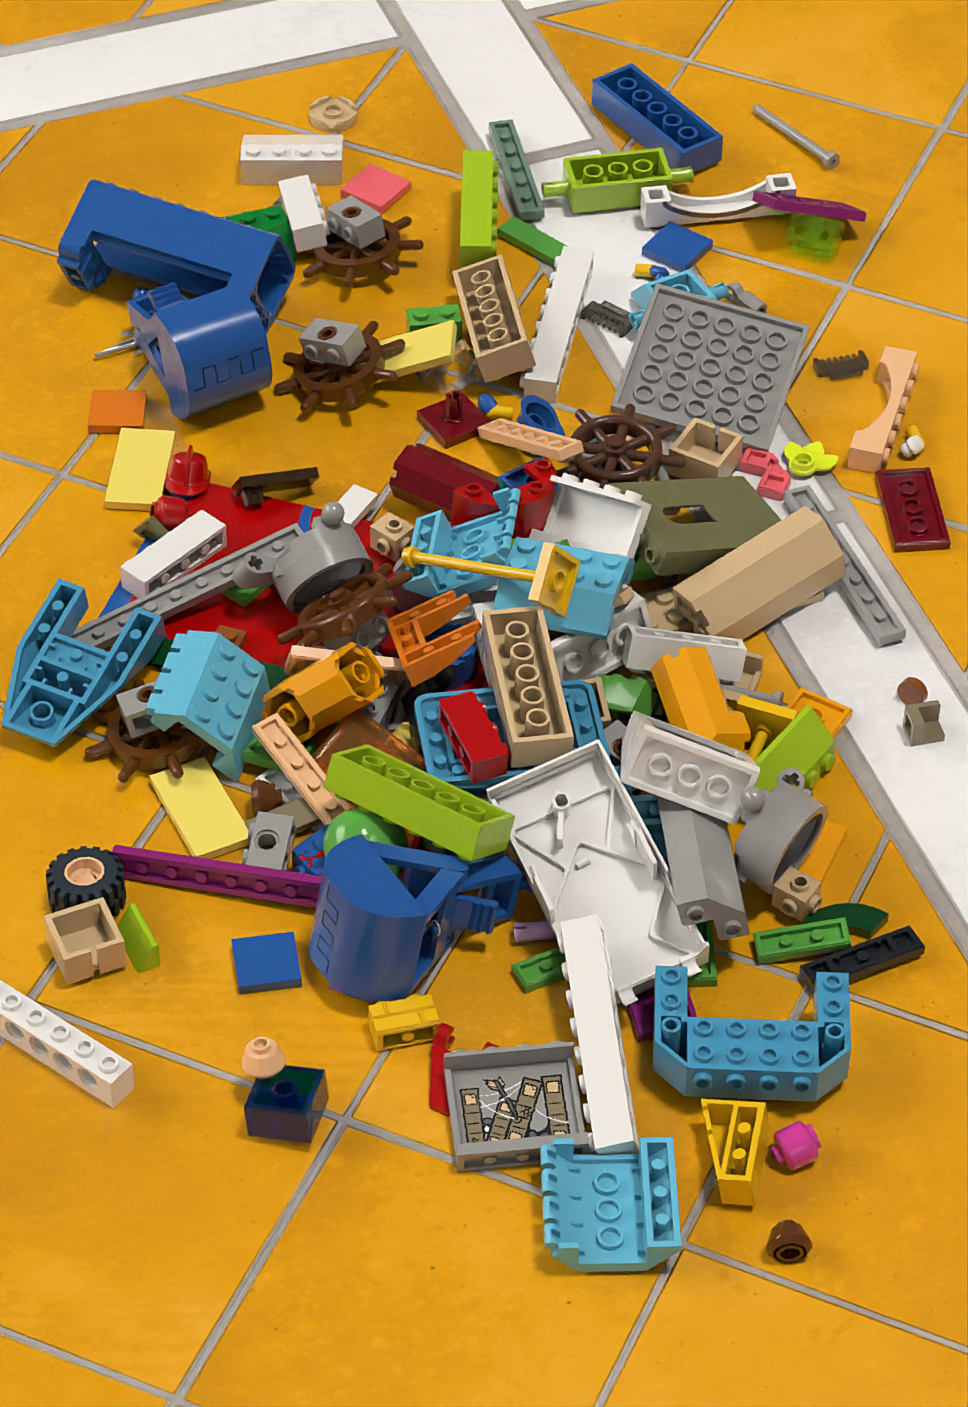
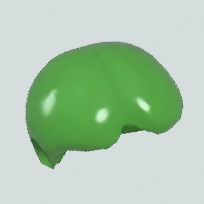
(370, 825)

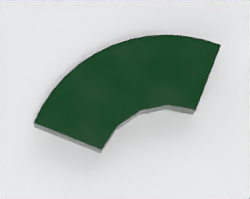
(860, 918)

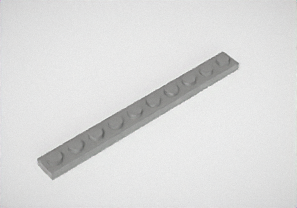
(184, 591)

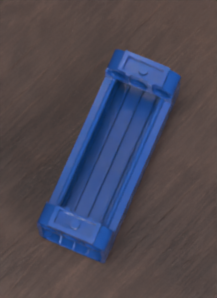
(170, 246)

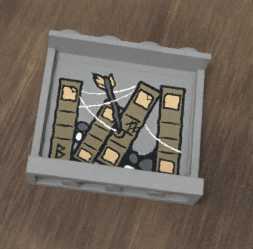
(512, 1104)

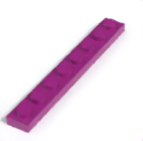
(219, 876)

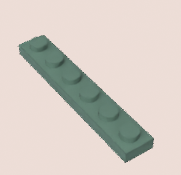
(516, 170)

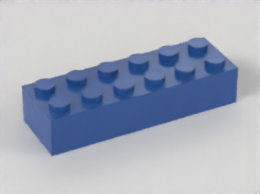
(656, 118)

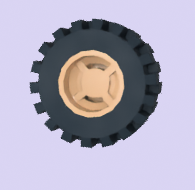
(86, 876)

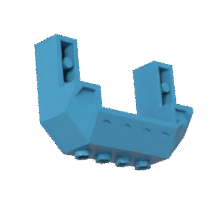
(751, 1054)

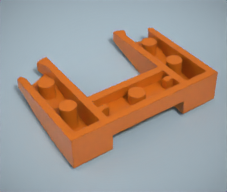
(408, 630)

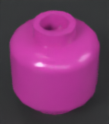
(795, 1145)

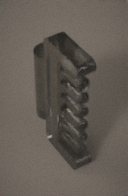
(608, 316)
(842, 369)

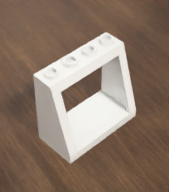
(587, 657)
(685, 767)

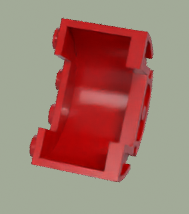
(533, 507)

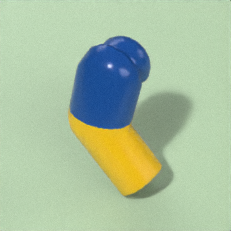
(651, 270)
(492, 409)

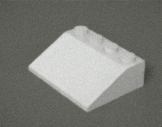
(283, 157)

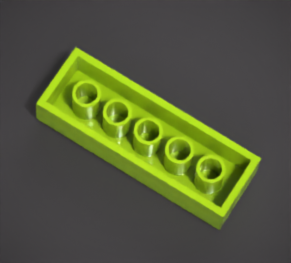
(478, 207)
(419, 802)

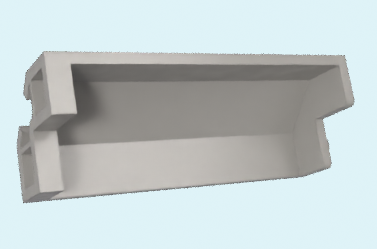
(703, 869)

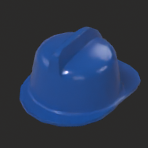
(539, 414)

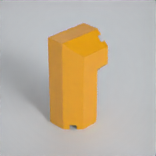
(326, 690)
(696, 699)

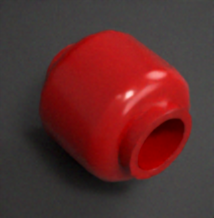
(170, 511)

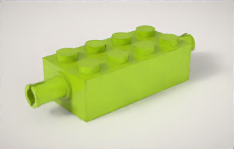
(613, 179)

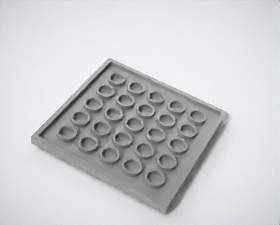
(710, 365)

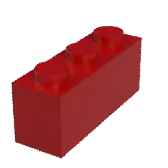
(473, 736)

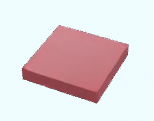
(376, 188)

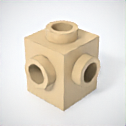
(391, 536)
(796, 894)

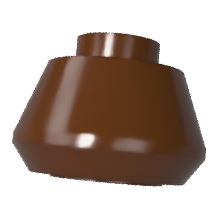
(265, 796)
(788, 1242)

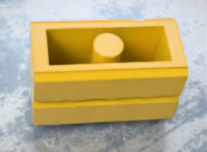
(403, 1021)

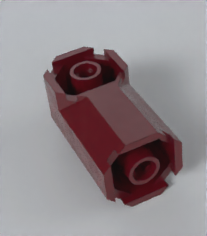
(429, 478)

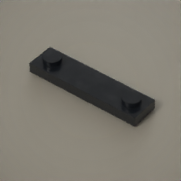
(867, 956)

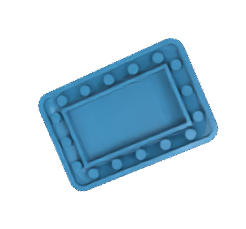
(441, 758)

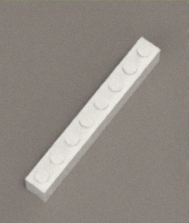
(558, 322)
(599, 1037)

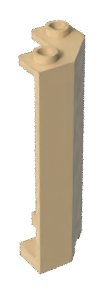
(762, 578)

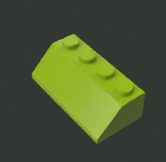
(802, 746)

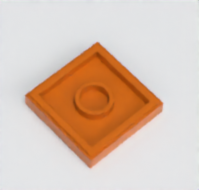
(117, 410)

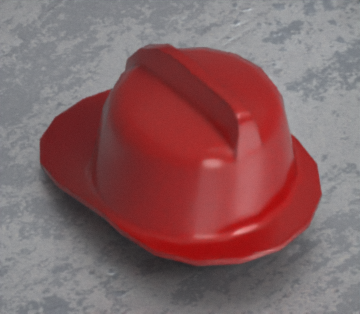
(188, 473)

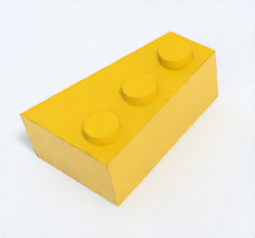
(737, 1145)

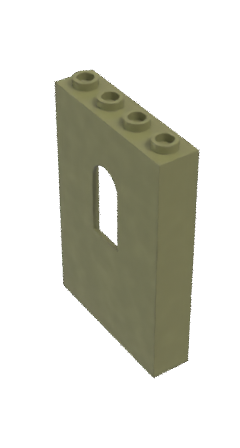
(691, 547)

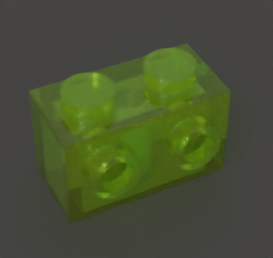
(814, 234)

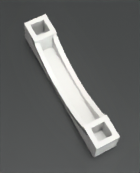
(661, 206)

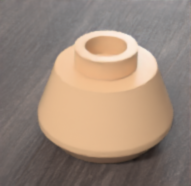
(263, 1058)

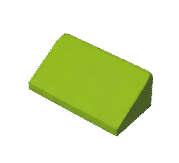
(139, 940)

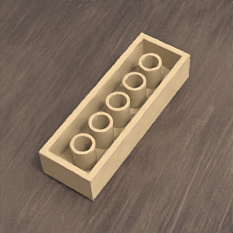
(493, 318)
(526, 685)

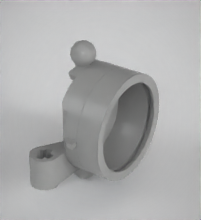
(309, 562)
(777, 829)

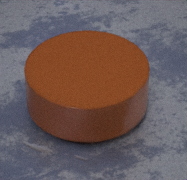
(912, 691)

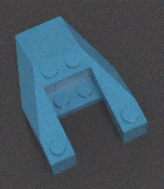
(64, 680)

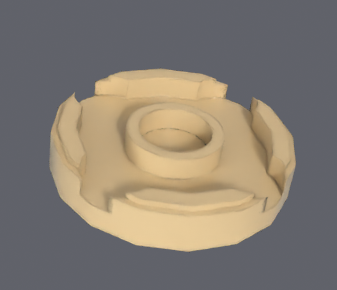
(333, 114)

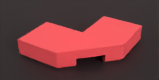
(766, 465)

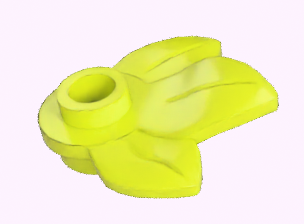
(808, 459)

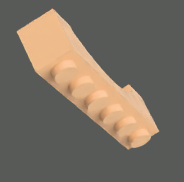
(871, 446)

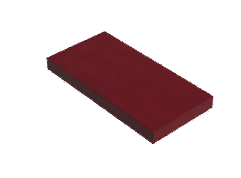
(912, 510)

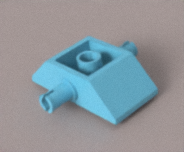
(684, 281)

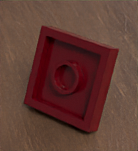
(452, 419)

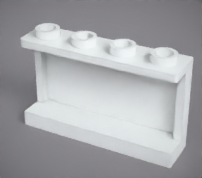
(594, 517)

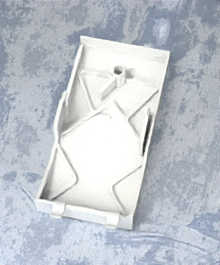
(594, 856)

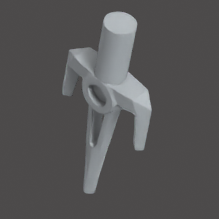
(124, 345)

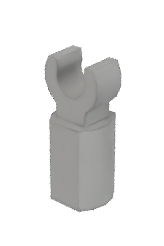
(745, 298)

